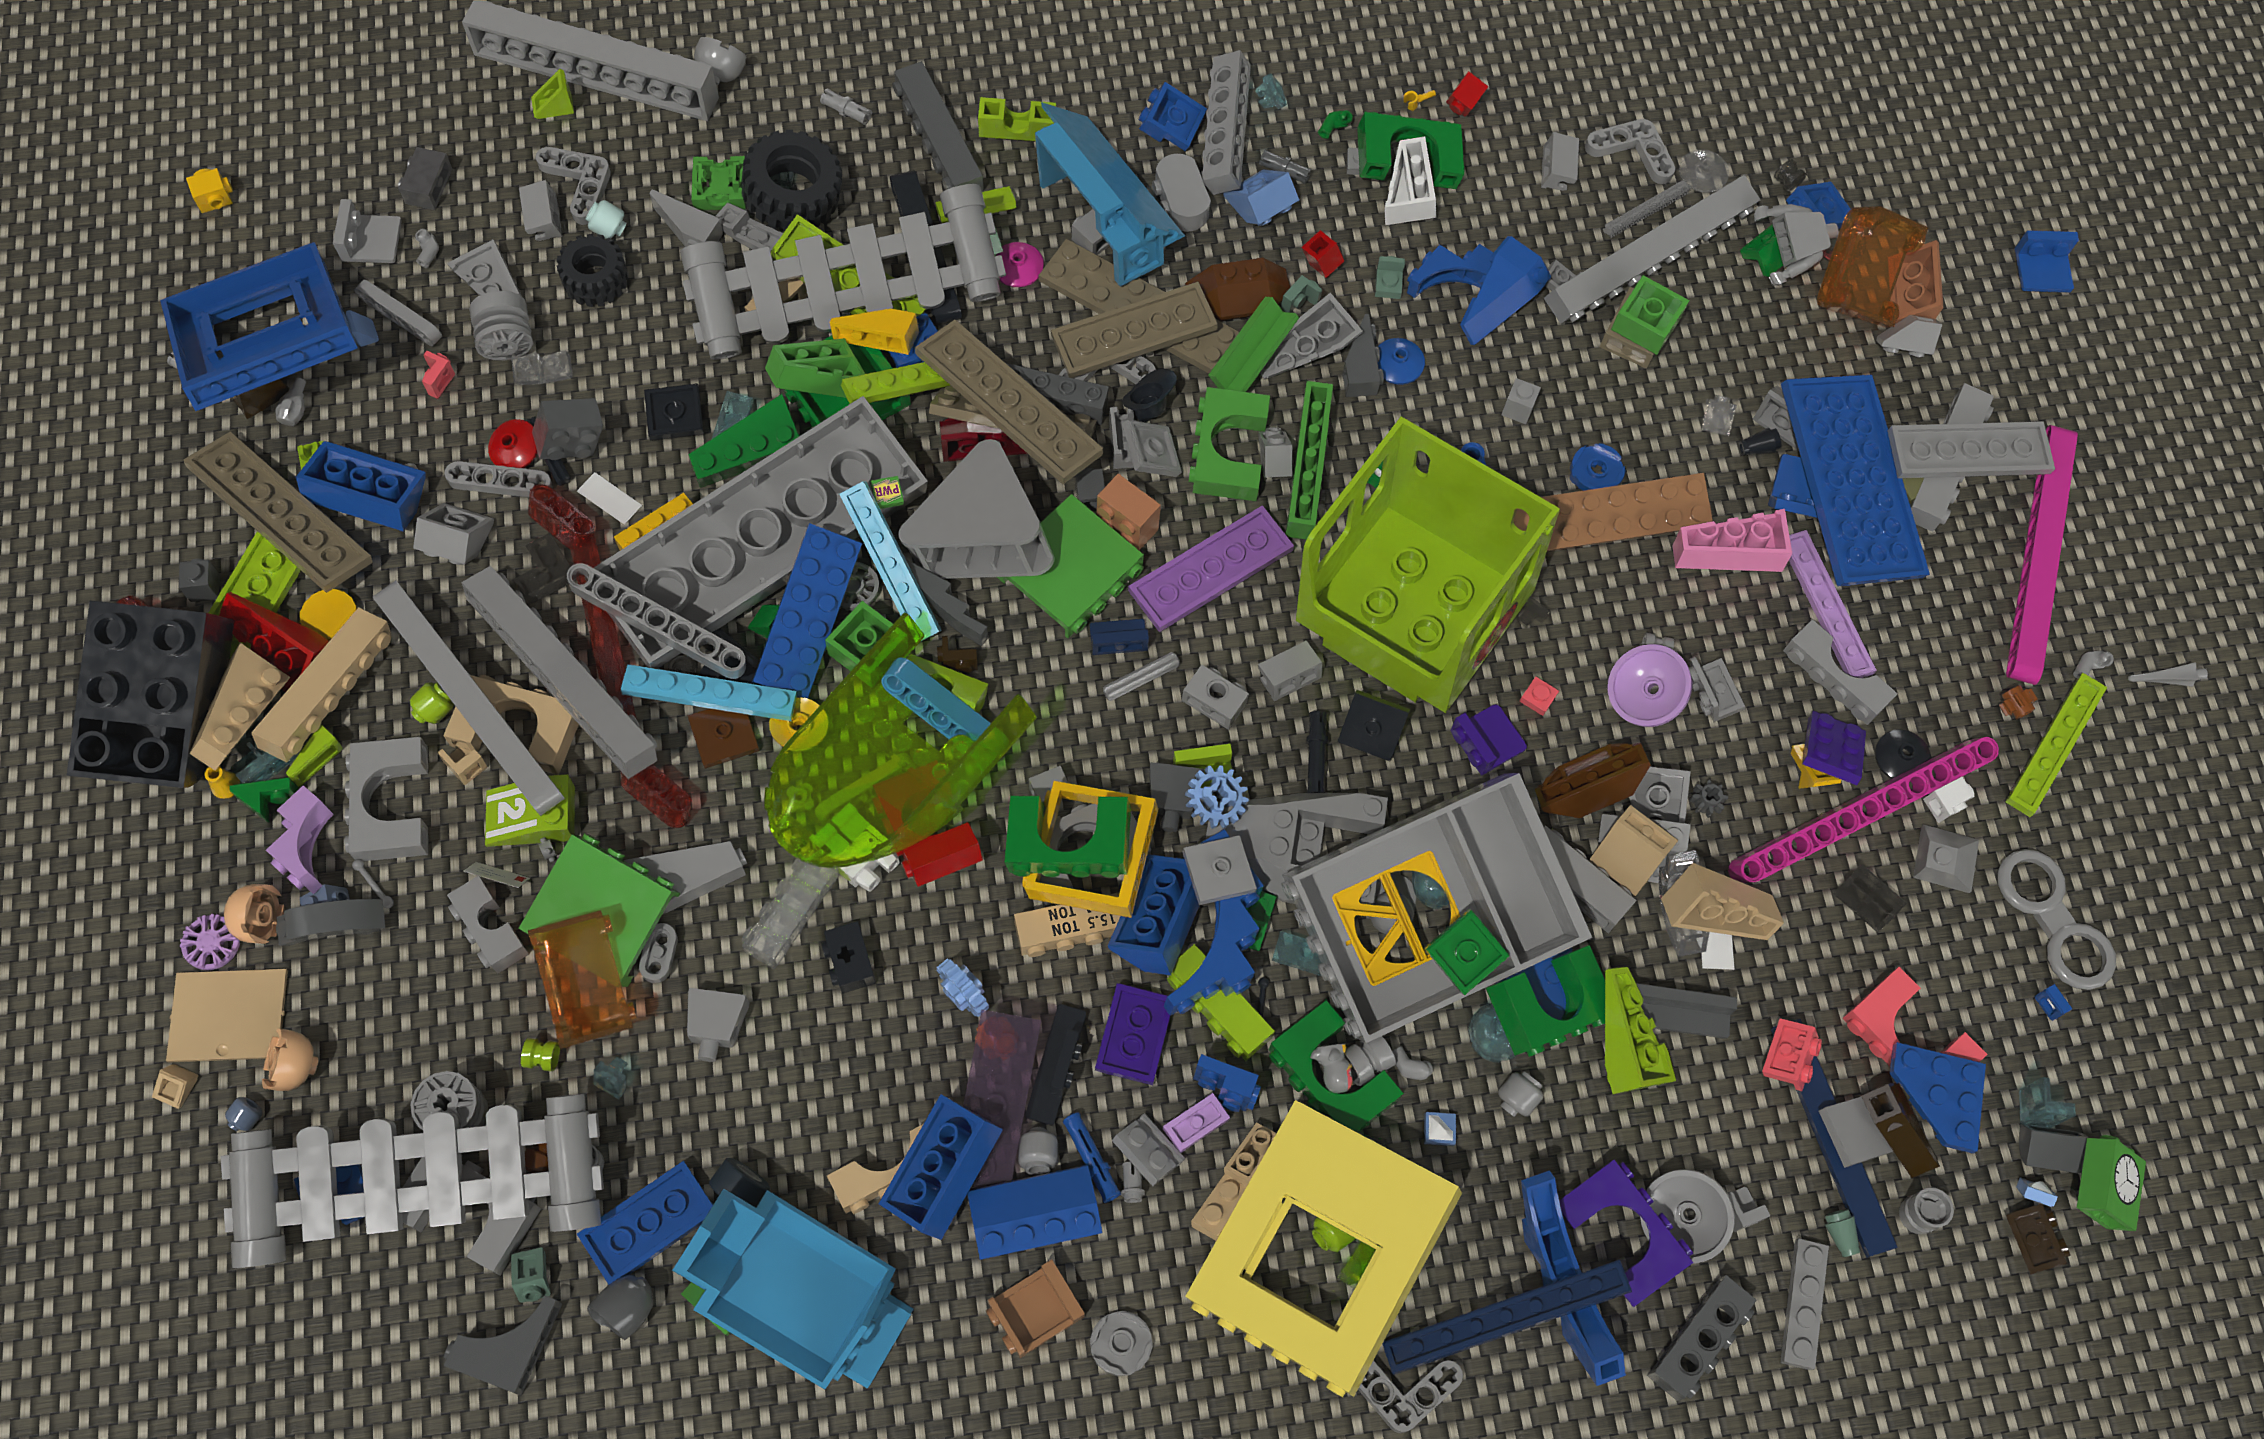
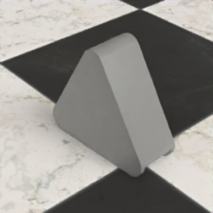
(978, 522)

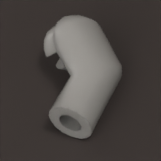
(2093, 660)
(1411, 1068)

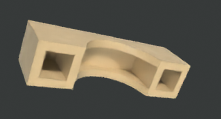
(858, 1185)

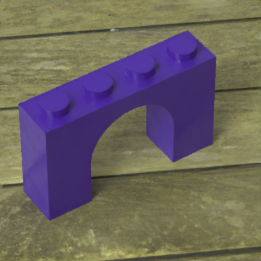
(1664, 1254)

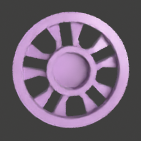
(209, 942)

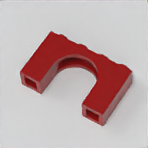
(941, 854)

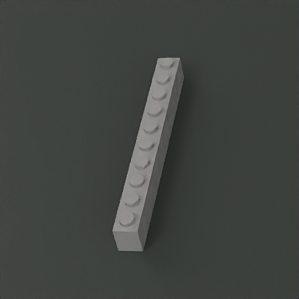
(1651, 249)
(561, 672)

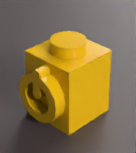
(209, 189)

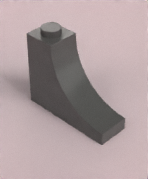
(506, 1358)

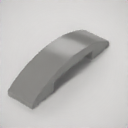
(745, 230)

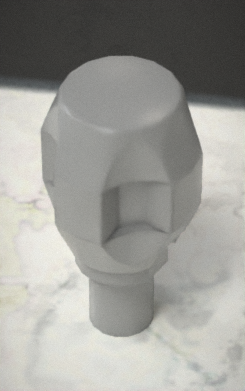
(291, 404)

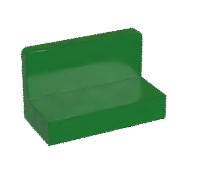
(1765, 250)

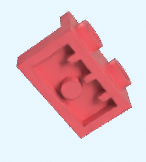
(1792, 1053)

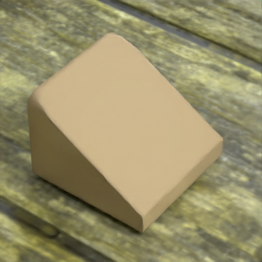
(174, 1085)

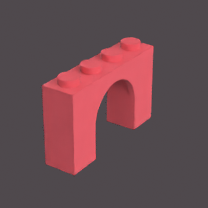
(1876, 1013)

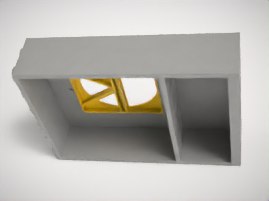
(1485, 856)

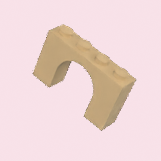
(554, 727)

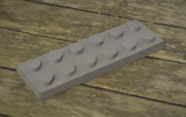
(1970, 449)

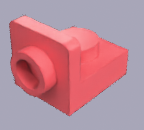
(438, 375)

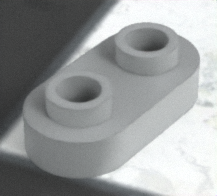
(658, 954)

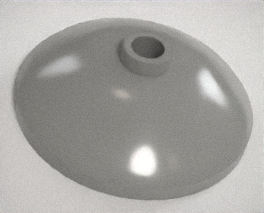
(1714, 1211)

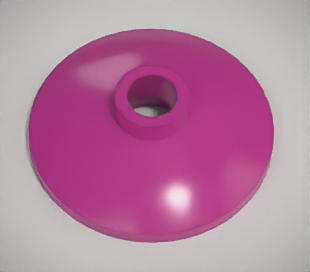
(1021, 272)

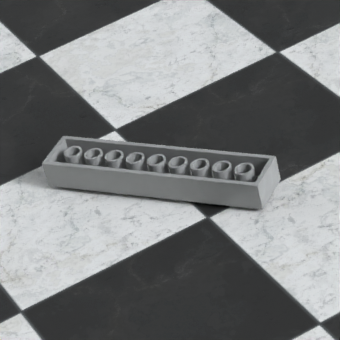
(591, 59)

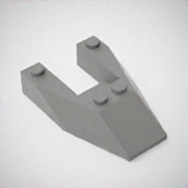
(1288, 831)

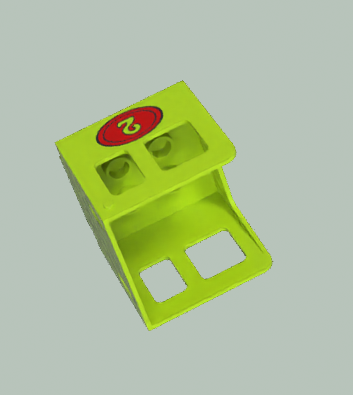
(1423, 567)

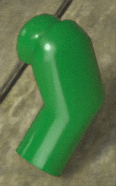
(1333, 121)

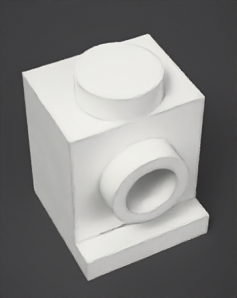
(1949, 799)

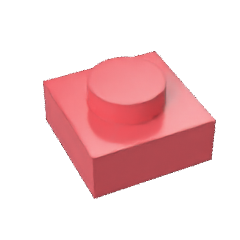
(1539, 696)

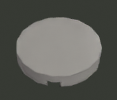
(1121, 1343)

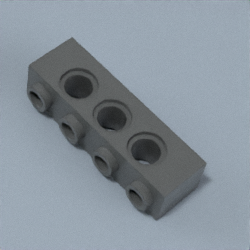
(1067, 393)
(1668, 1370)

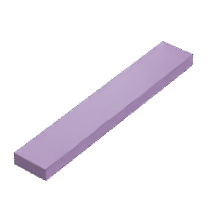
(1829, 607)

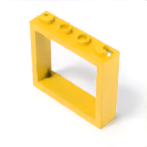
(1092, 901)

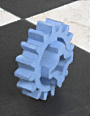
(1228, 797)
(962, 987)

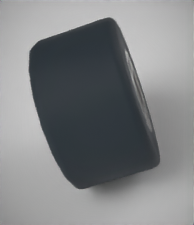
(740, 1181)

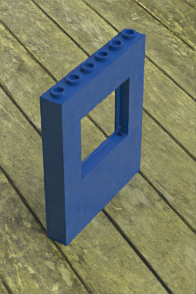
(265, 353)

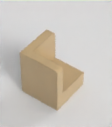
(464, 763)

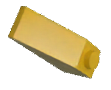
(880, 329)

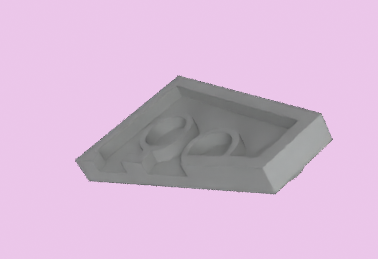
(484, 270)

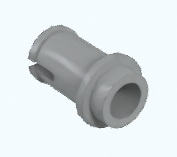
(1132, 1184)

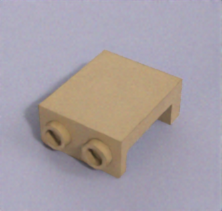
(1633, 850)

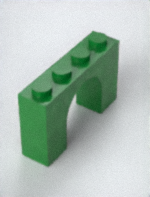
(1443, 144)
(1103, 854)
(1529, 1025)
(1293, 1053)

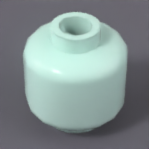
(606, 219)

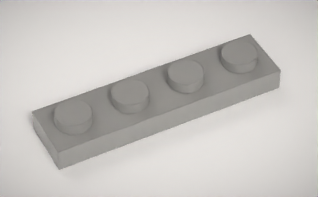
(1804, 1304)

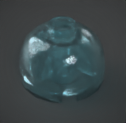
(1488, 1035)

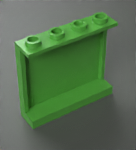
(1087, 568)
(596, 880)

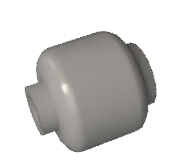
(1520, 1094)
(1038, 1151)

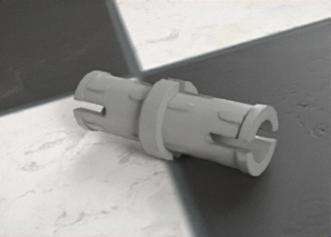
(846, 106)

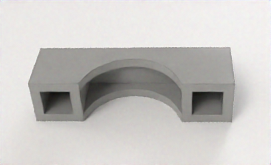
(1861, 695)

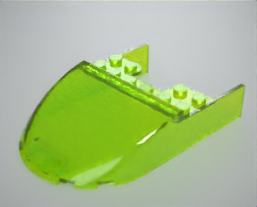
(864, 782)

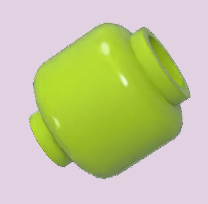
(430, 703)
(1330, 1237)

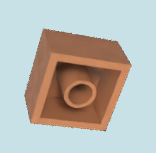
(1129, 511)

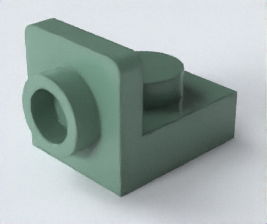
(1389, 277)
(1300, 291)
(529, 1275)

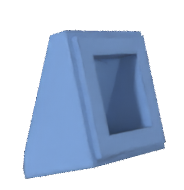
(362, 328)

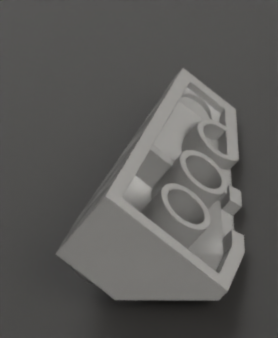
(1662, 797)

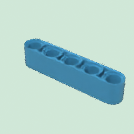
(932, 701)

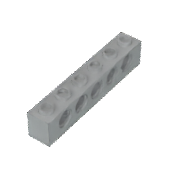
(1226, 122)

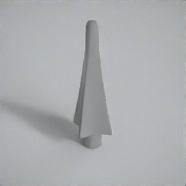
(2182, 675)

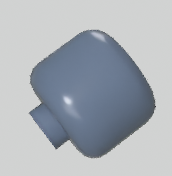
(243, 1114)

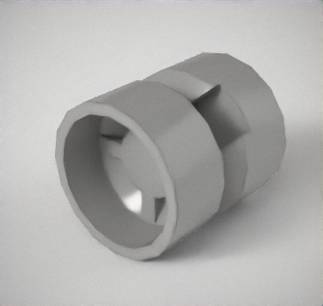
(1369, 1058)
(1926, 1211)

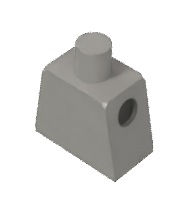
(714, 1020)

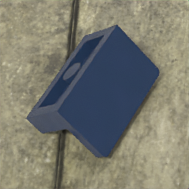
(1118, 636)

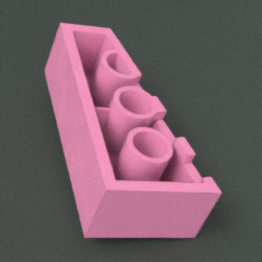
(1737, 544)

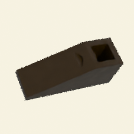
(1900, 1128)

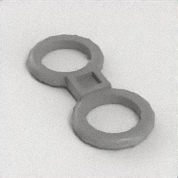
(2056, 920)

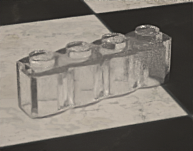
(788, 912)

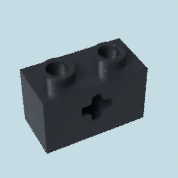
(842, 941)

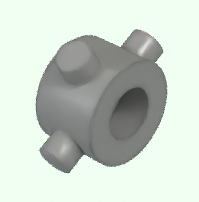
(547, 849)

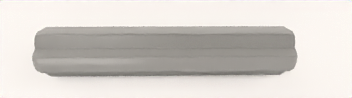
(1141, 676)

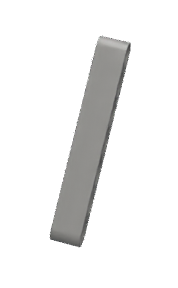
(649, 609)

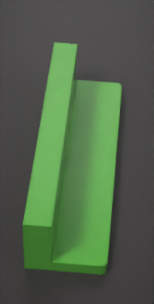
(1253, 346)

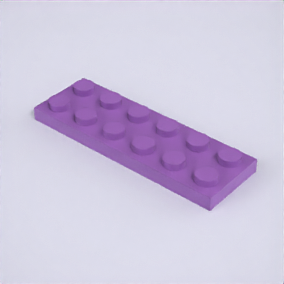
(1210, 568)

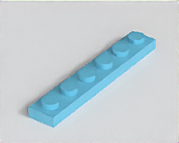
(888, 557)
(709, 692)

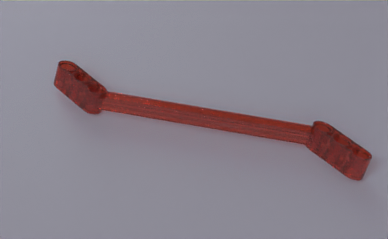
(576, 532)

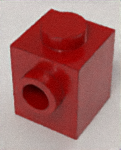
(1466, 94)
(1323, 254)

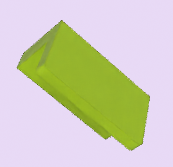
(1204, 757)

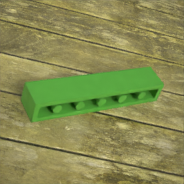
(1309, 460)

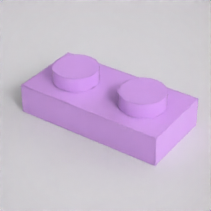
(1196, 1123)

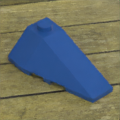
(1510, 283)

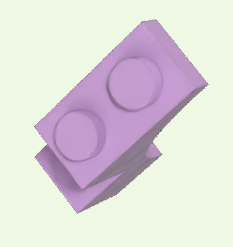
(293, 849)

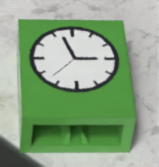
(2111, 1183)

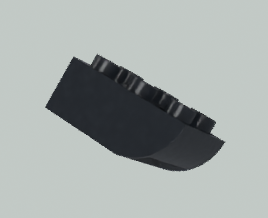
(146, 692)

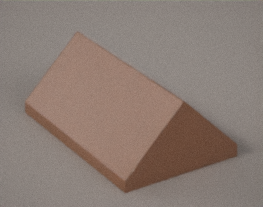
(1920, 283)

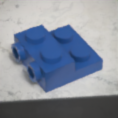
(1171, 116)
(1823, 199)
(1236, 1085)

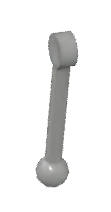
(359, 866)

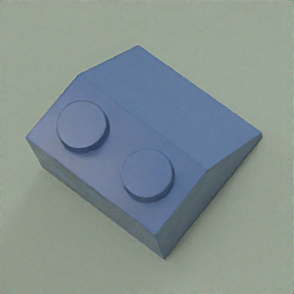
(1263, 196)

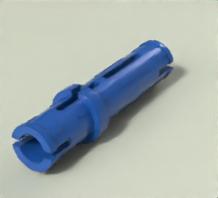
(1097, 1167)

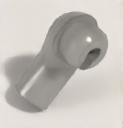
(429, 247)

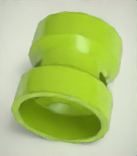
(539, 1054)

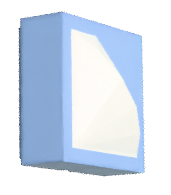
(2037, 1192)

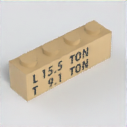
(1062, 928)

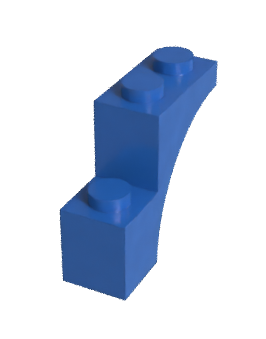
(1445, 266)

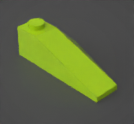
(1631, 1048)

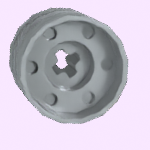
(501, 325)
(464, 1099)

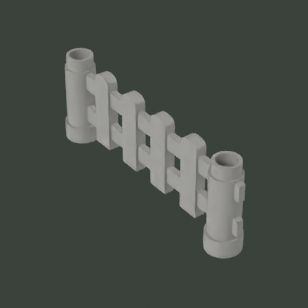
(712, 285)
(255, 1166)

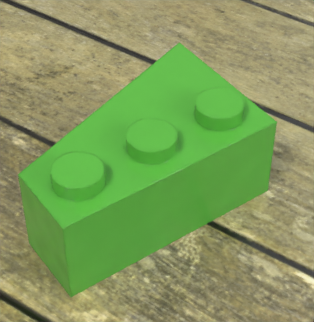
(813, 366)

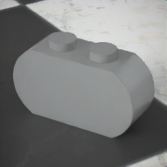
(1182, 191)

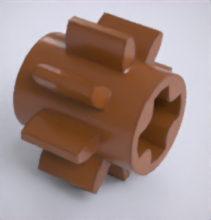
(2018, 702)

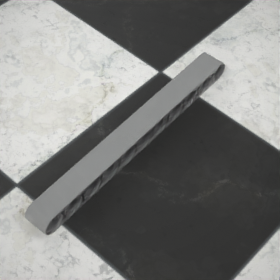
(469, 698)

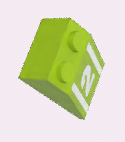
(516, 822)

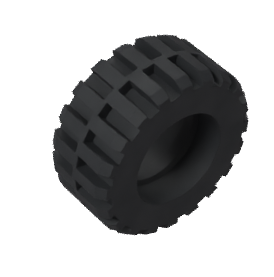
(798, 155)

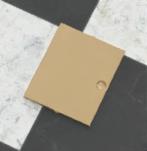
(225, 1014)

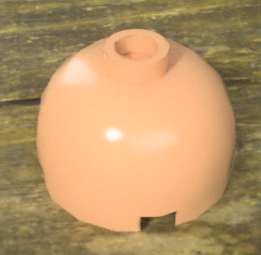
(253, 913)
(289, 1061)

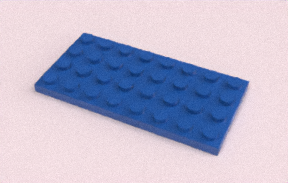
(1854, 480)

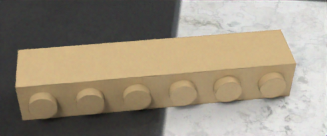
(322, 685)

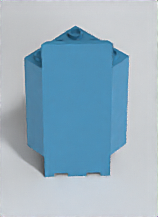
(1123, 206)
(794, 1289)

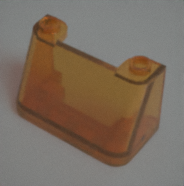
(1869, 263)
(581, 978)

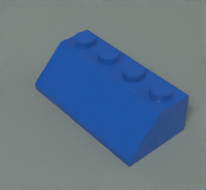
(362, 485)
(1159, 918)
(940, 1167)
(1034, 1212)

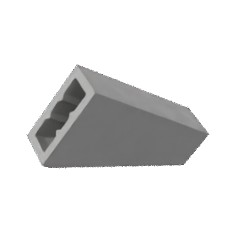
(695, 870)

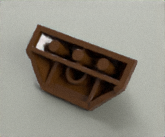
(1240, 286)
(1594, 780)

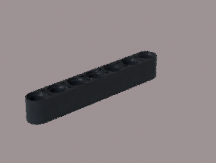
(912, 201)

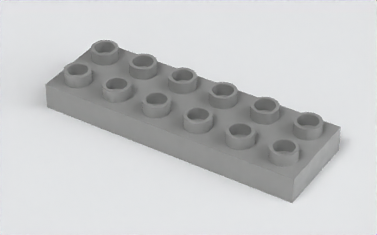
(748, 532)

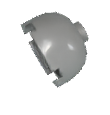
(725, 61)

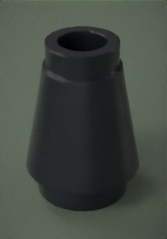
(1763, 442)

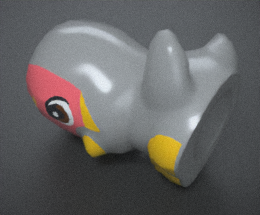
(1336, 1068)

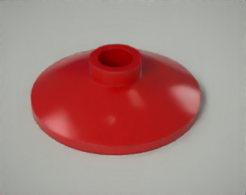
(521, 449)

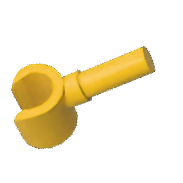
(1415, 98)

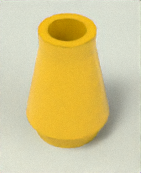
(220, 781)

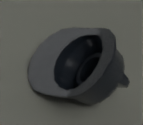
(1150, 394)

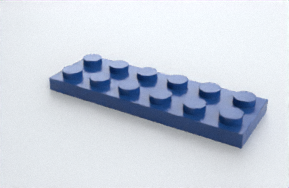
(807, 611)

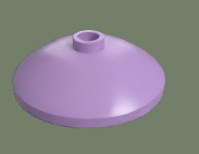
(1639, 672)

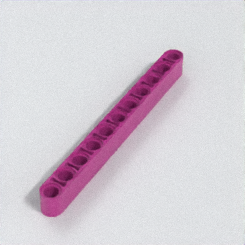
(2041, 561)
(1852, 811)

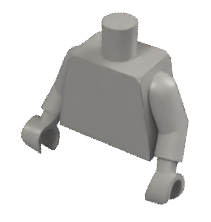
(1800, 238)

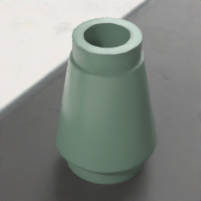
(1843, 1231)

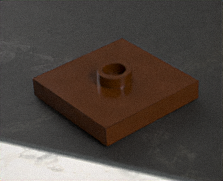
(722, 736)

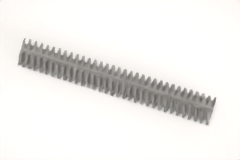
(1647, 208)

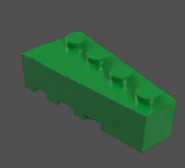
(744, 443)

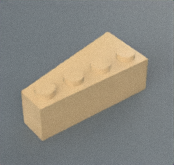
(240, 699)
(1720, 905)

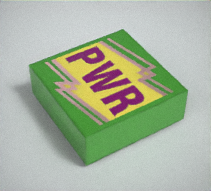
(887, 492)

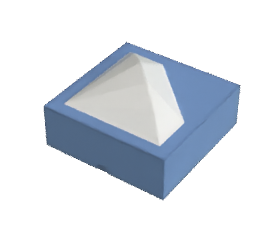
(1440, 1128)

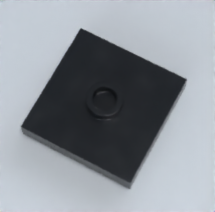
(673, 412)
(1373, 725)

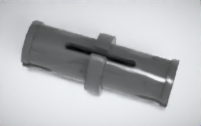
(1285, 164)

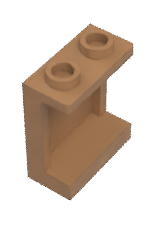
(1034, 1310)

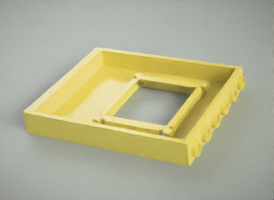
(1353, 1188)

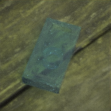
(734, 409)
(1295, 953)

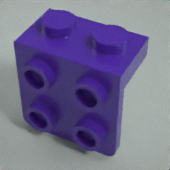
(1488, 738)

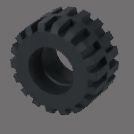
(587, 253)

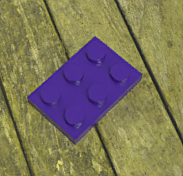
(1834, 747)
(1133, 1035)

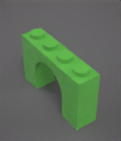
(1213, 473)

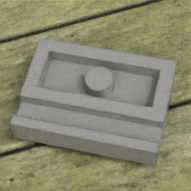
(1148, 1149)

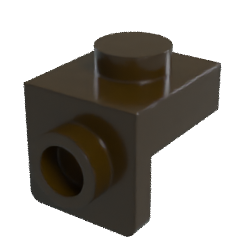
(958, 660)

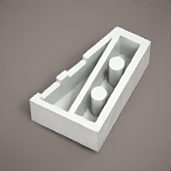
(1411, 188)

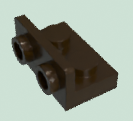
(2037, 1239)

